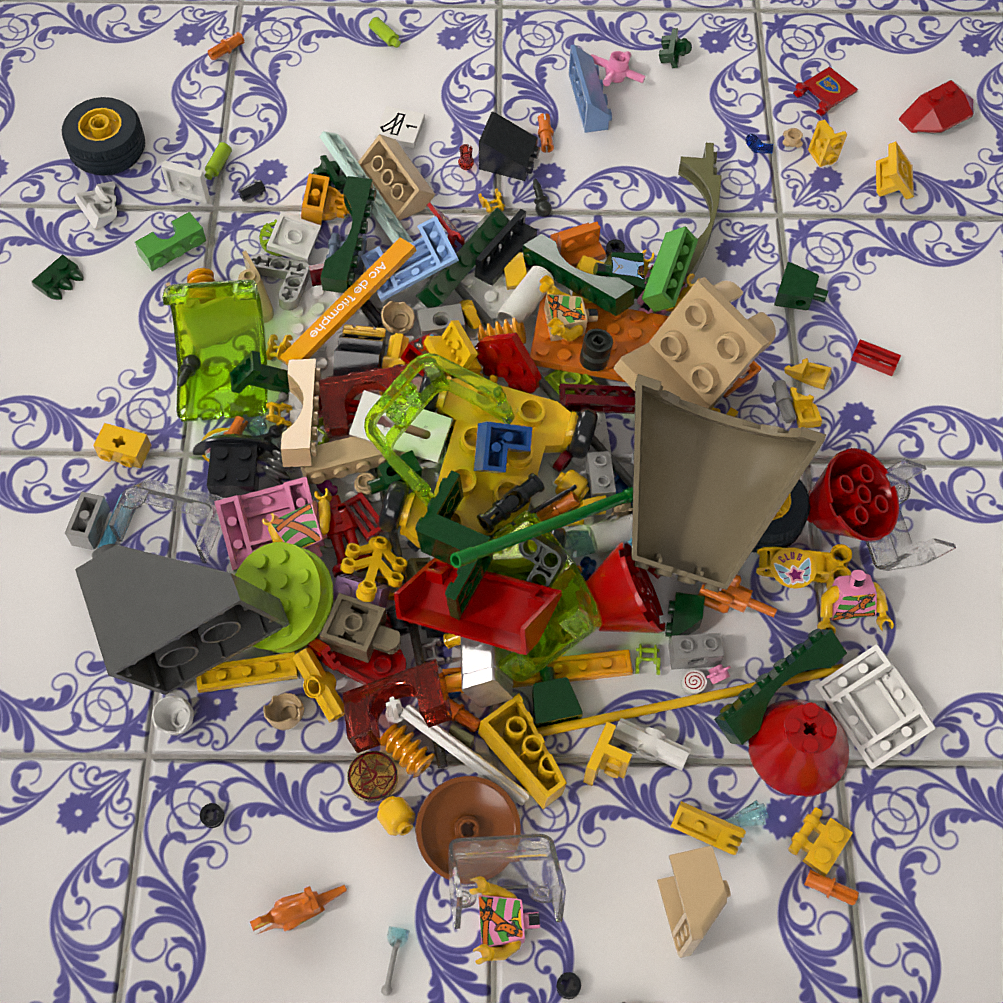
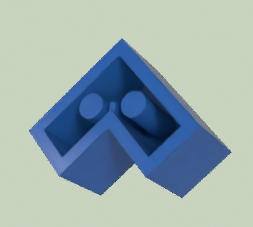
(495, 441)

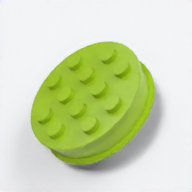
(301, 585)

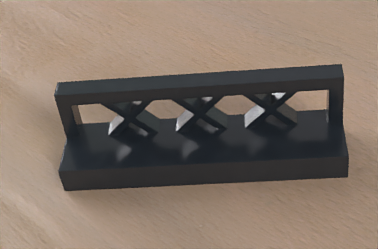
(503, 248)

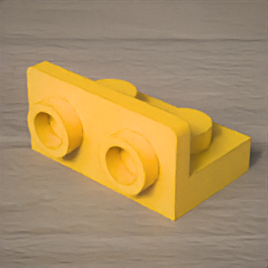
(825, 144)

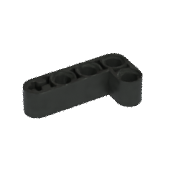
(541, 559)

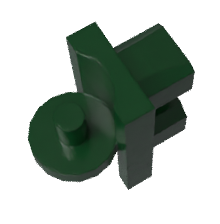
(673, 48)
(331, 169)

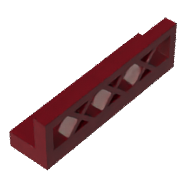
(601, 402)

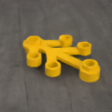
(379, 548)

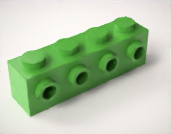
(670, 269)

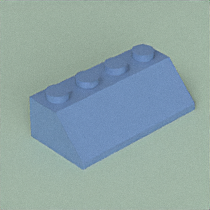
(588, 91)

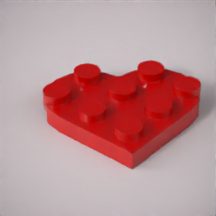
(509, 359)
(379, 666)

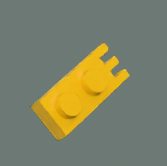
(708, 828)

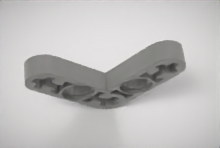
(298, 274)

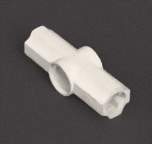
(651, 744)

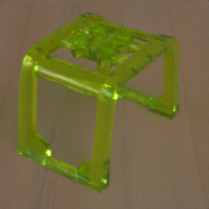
(432, 364)

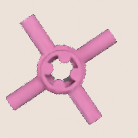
(617, 68)

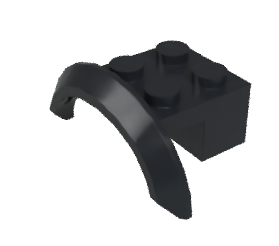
(233, 463)

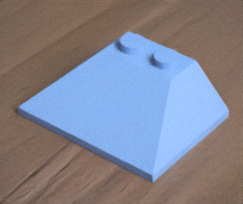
(432, 255)

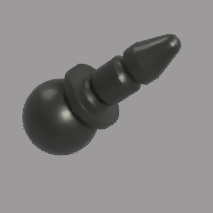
(543, 207)
(189, 366)

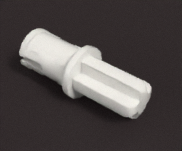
(394, 711)

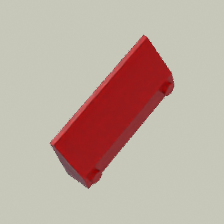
(500, 613)

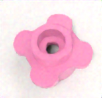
(718, 673)

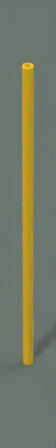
(673, 703)

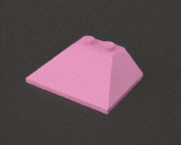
(243, 516)

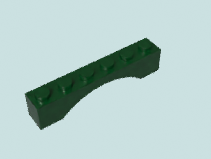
(339, 267)
(447, 279)
(606, 292)
(745, 715)

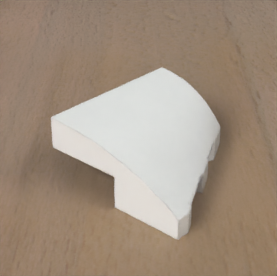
(98, 204)

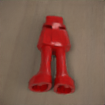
(342, 525)

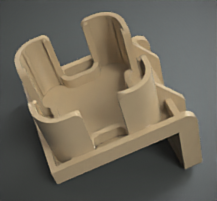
(701, 345)

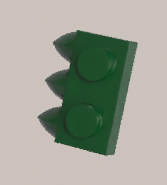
(56, 277)

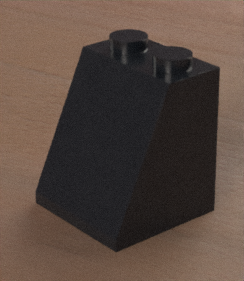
(507, 148)

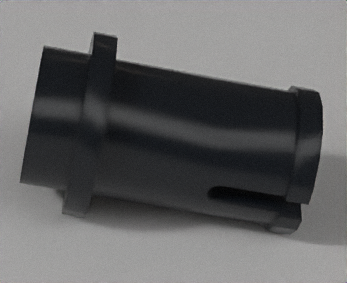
(251, 190)

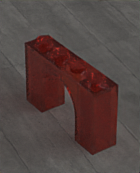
(339, 392)
(367, 702)

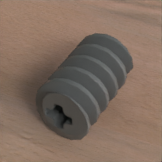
(276, 470)

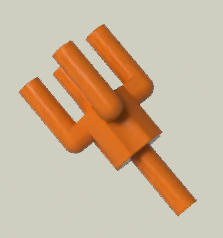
(736, 598)

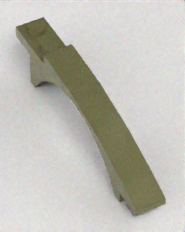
(705, 178)

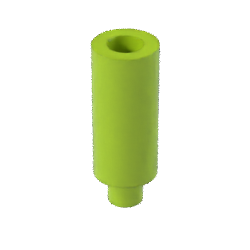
(384, 32)
(217, 160)

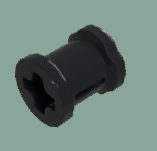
(401, 626)

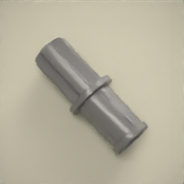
(784, 401)

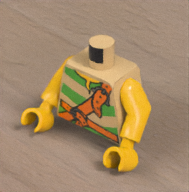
(565, 313)

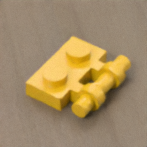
(827, 845)

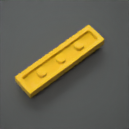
(248, 672)

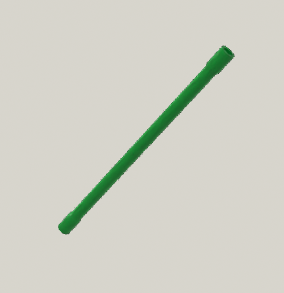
(471, 554)

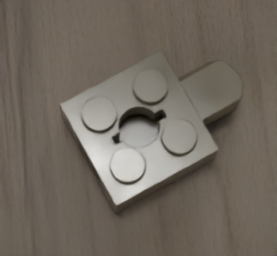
(358, 629)

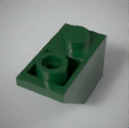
(686, 614)

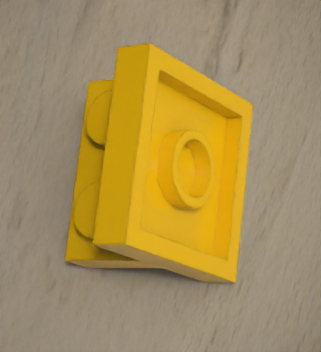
(894, 173)
(455, 347)
(607, 757)

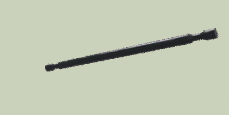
(545, 504)

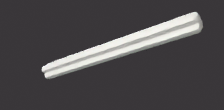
(466, 755)

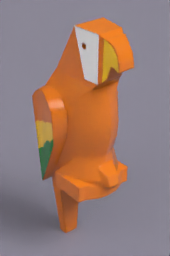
(295, 910)

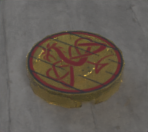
(372, 776)

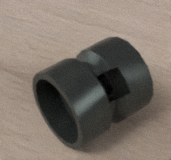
(596, 349)

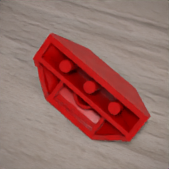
(938, 109)

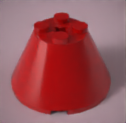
(854, 497)
(625, 594)
(799, 748)

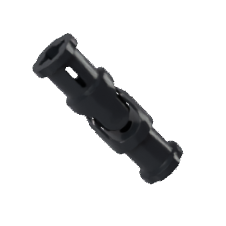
(503, 508)

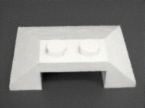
(875, 706)

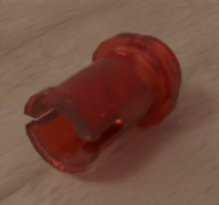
(466, 161)

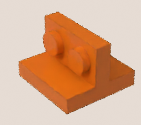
(579, 241)

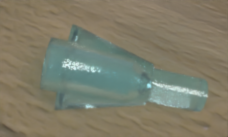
(750, 816)

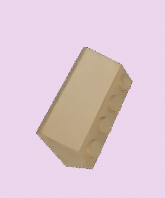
(396, 177)

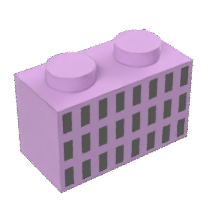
(348, 584)

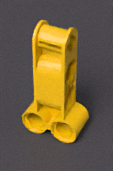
(826, 564)

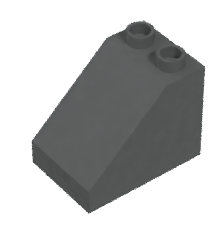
(169, 617)

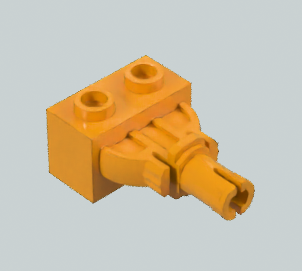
(322, 201)

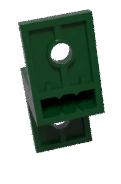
(442, 537)

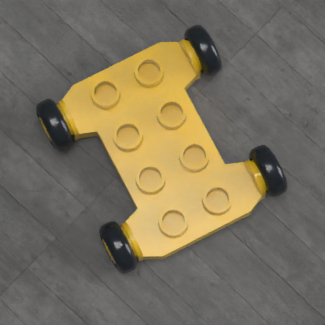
(551, 433)

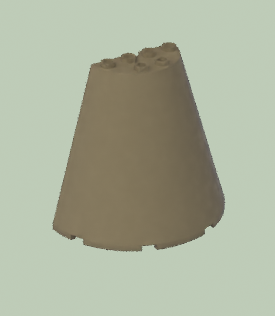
(706, 485)

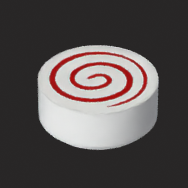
(693, 682)

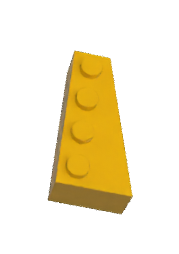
(523, 750)

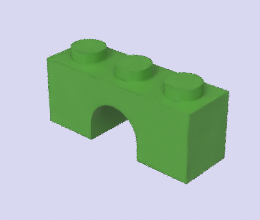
(158, 251)

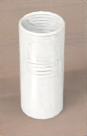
(524, 297)
(610, 533)

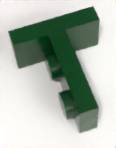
(253, 373)

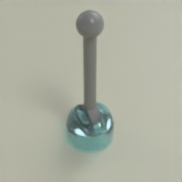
(258, 425)
(396, 938)

